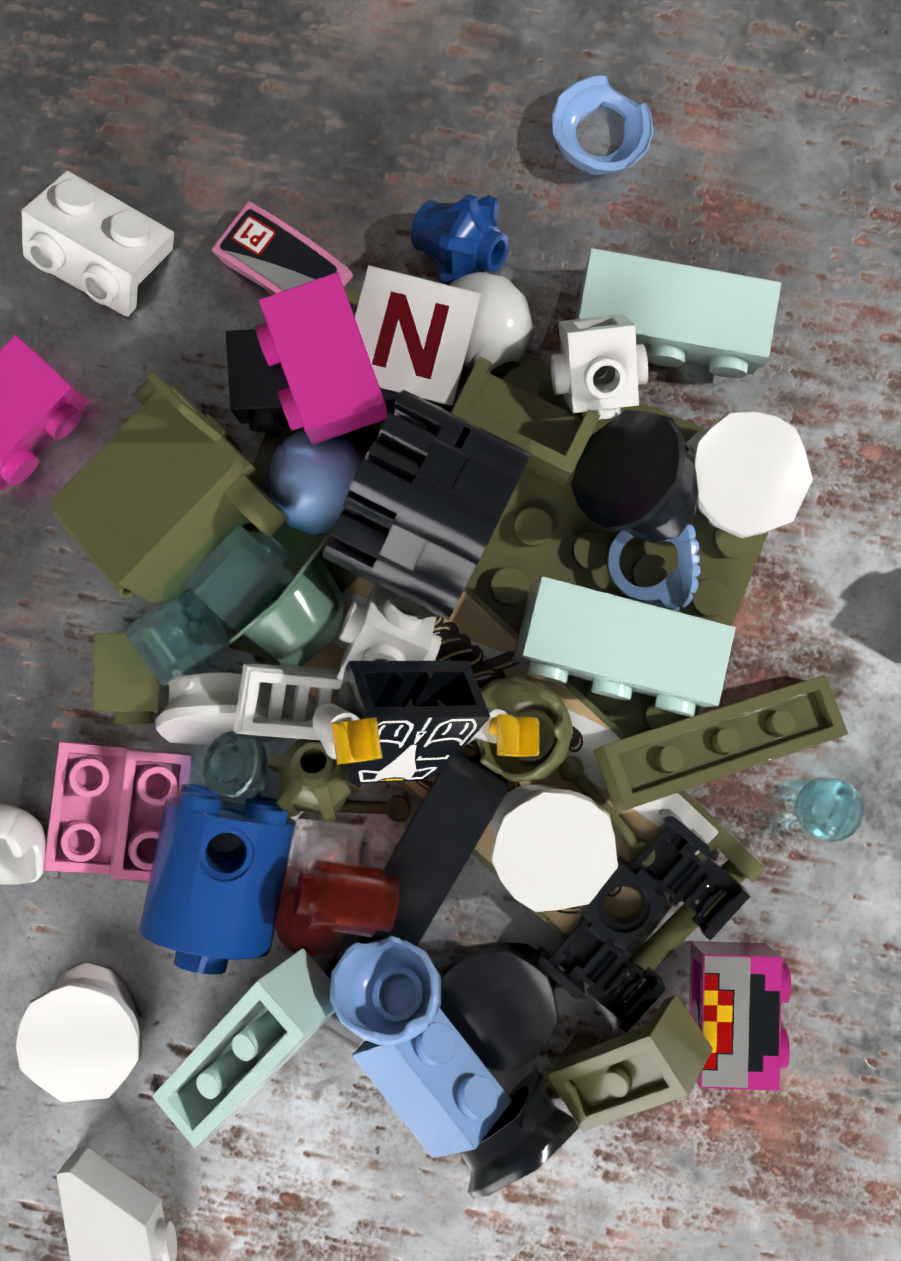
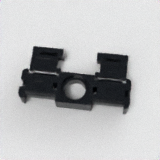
(588, 946)

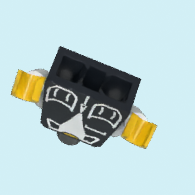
(412, 720)

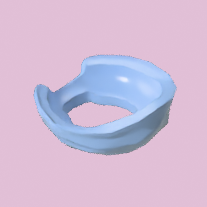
(585, 98)

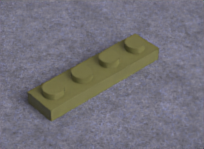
(719, 743)

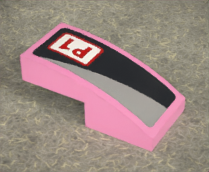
(274, 252)

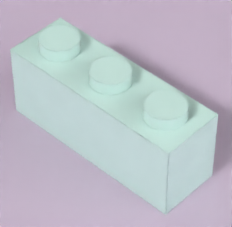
(684, 310)
(623, 646)
(247, 1047)

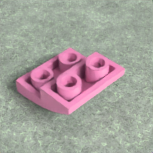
(110, 807)

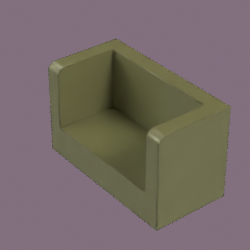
(526, 421)
(632, 1069)

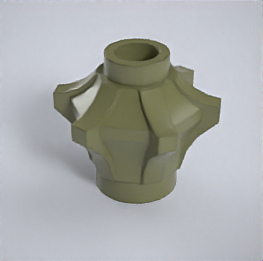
(311, 779)

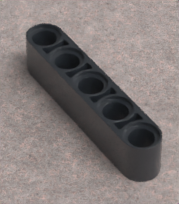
(432, 856)

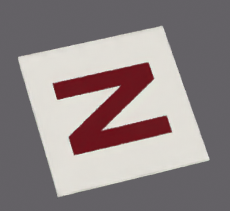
(415, 332)

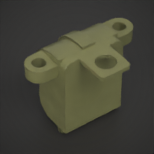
(162, 496)

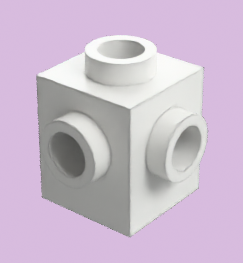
(594, 344)
(388, 630)

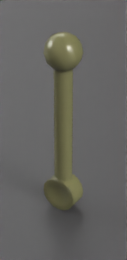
(572, 770)
(396, 808)

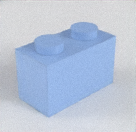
(436, 1087)

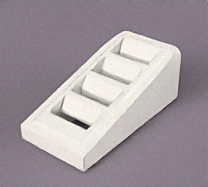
(279, 675)

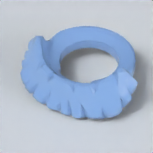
(677, 586)

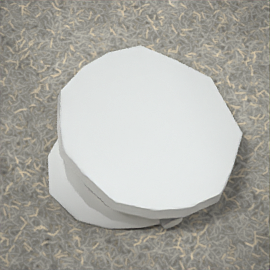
(750, 473)
(205, 708)
(552, 847)
(81, 1035)

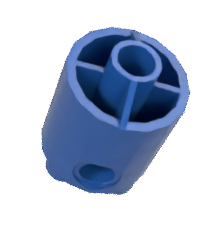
(213, 901)

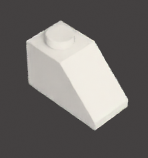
(111, 1213)

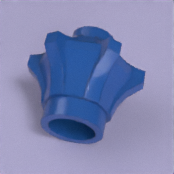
(460, 236)

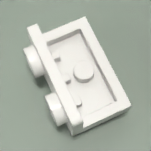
(93, 241)

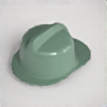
(302, 617)

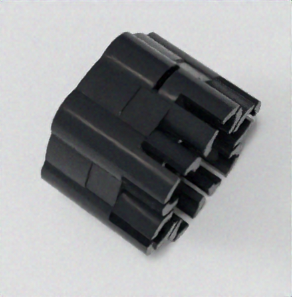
(427, 506)

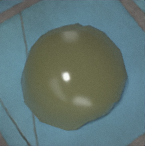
(528, 698)

